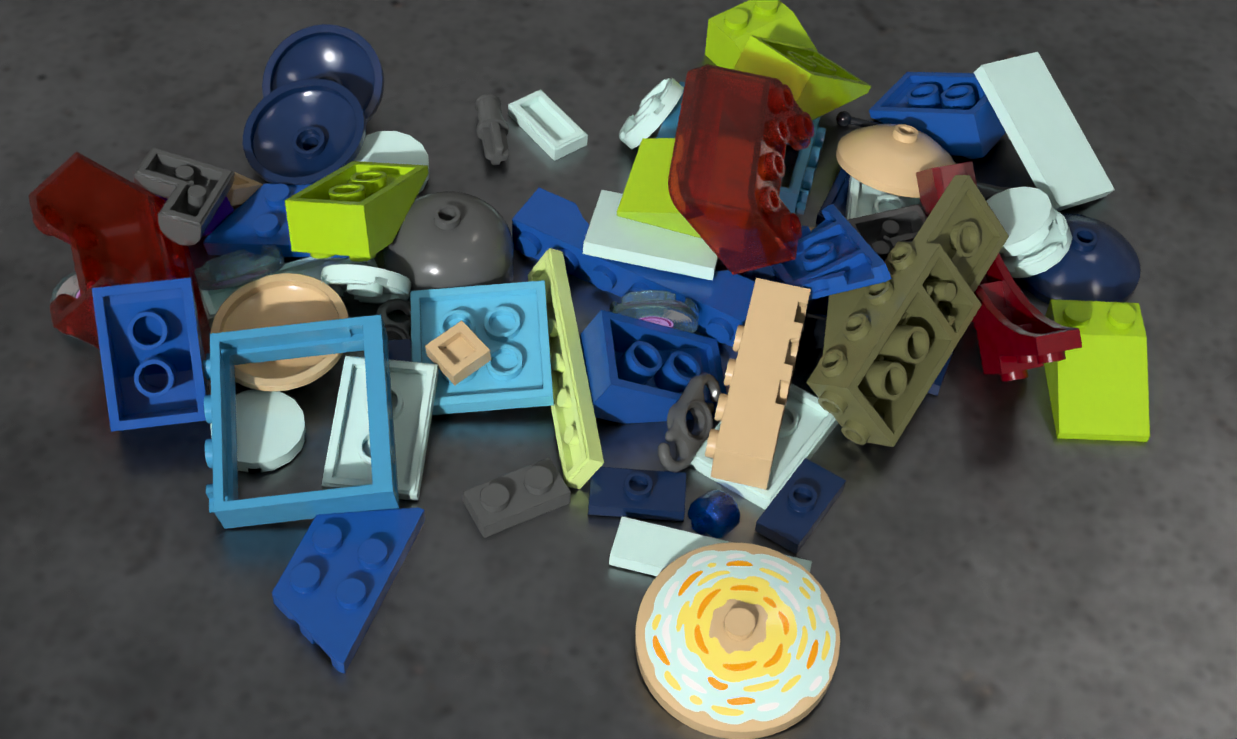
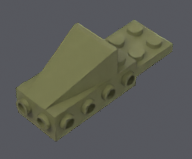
(897, 335)

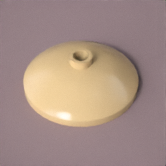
(890, 157)
(280, 302)

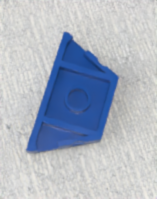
(257, 223)
(832, 259)
(344, 575)

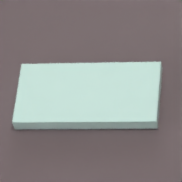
(1043, 130)

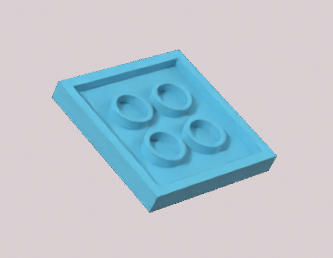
(510, 323)

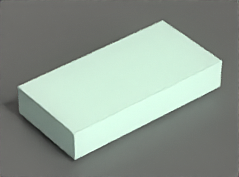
(547, 124)

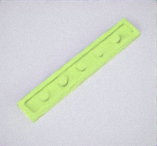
(573, 405)

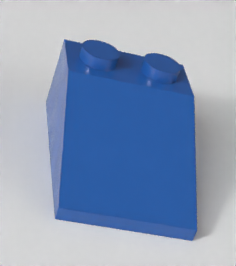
(944, 107)
(151, 353)
(643, 367)

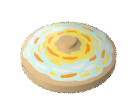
(737, 640)

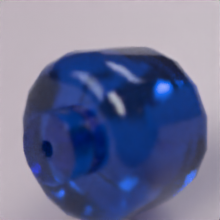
(714, 513)

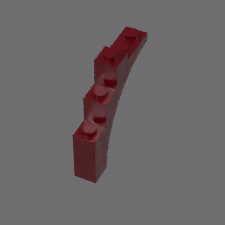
(1008, 326)

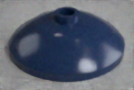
(331, 55)
(300, 118)
(1095, 268)

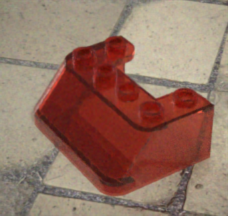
(732, 165)
(110, 236)

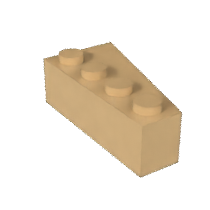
(758, 384)

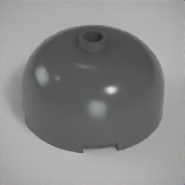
(451, 243)

